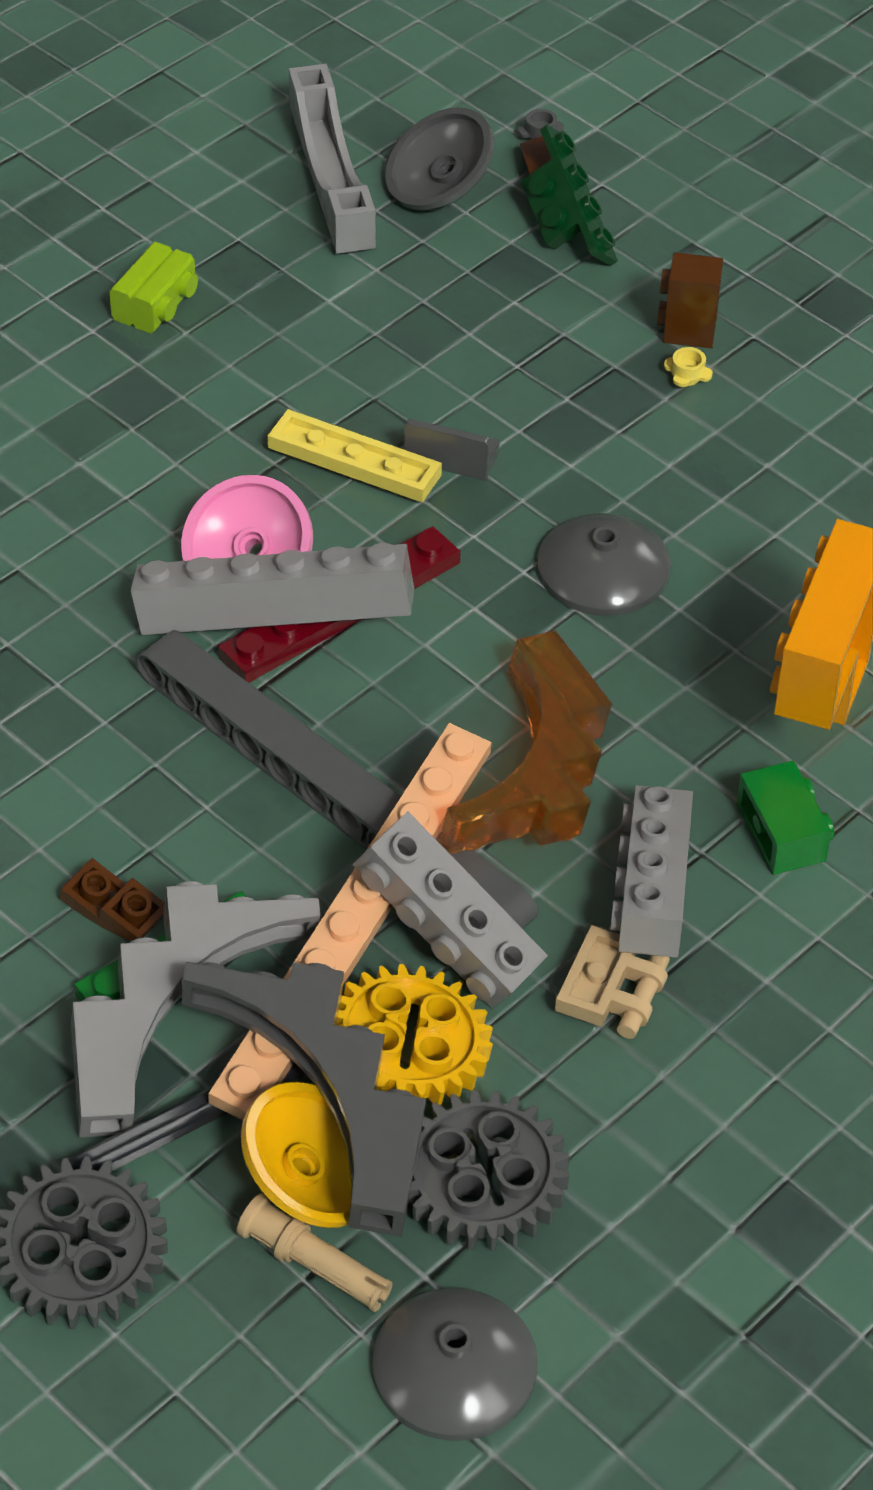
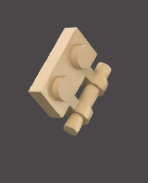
(596, 980)

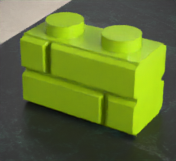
(153, 287)

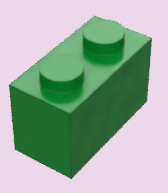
(784, 817)

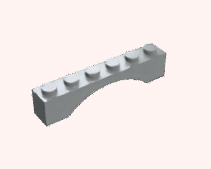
(341, 194)

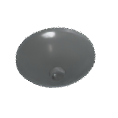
(440, 159)
(603, 564)
(450, 1389)

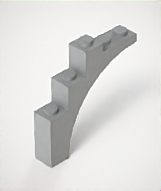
(114, 1034)

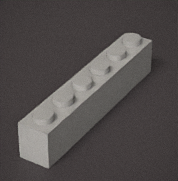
(273, 589)

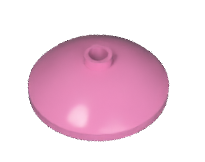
(243, 514)

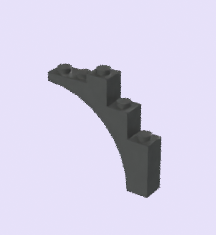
(344, 1064)

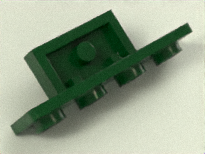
(563, 200)

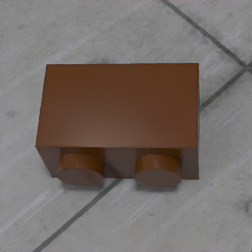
(691, 300)

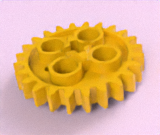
(449, 1034)

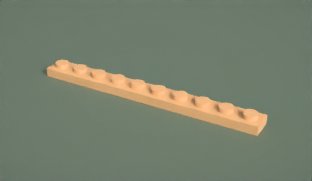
(356, 911)

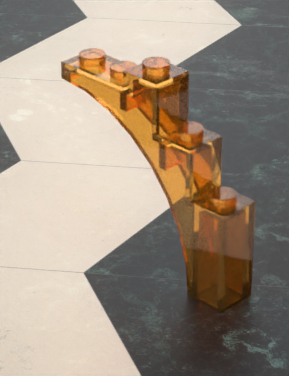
(546, 789)

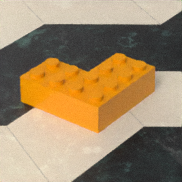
(829, 631)

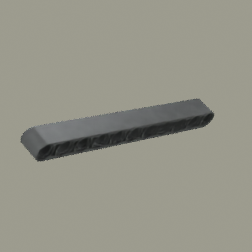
(296, 754)

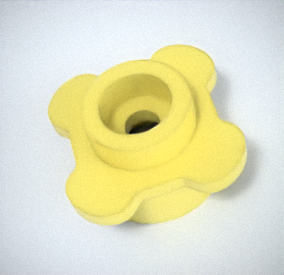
(688, 367)

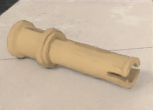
(294, 1241)

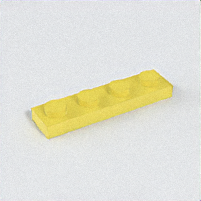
(355, 455)

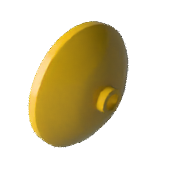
(298, 1154)

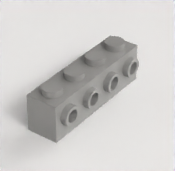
(655, 871)
(450, 910)

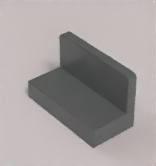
(455, 449)

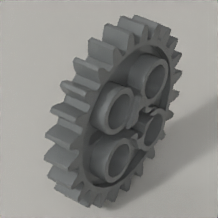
(527, 1155)
(61, 1284)

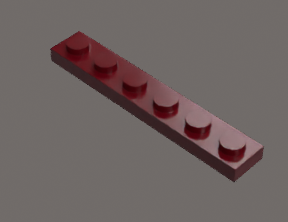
(267, 647)

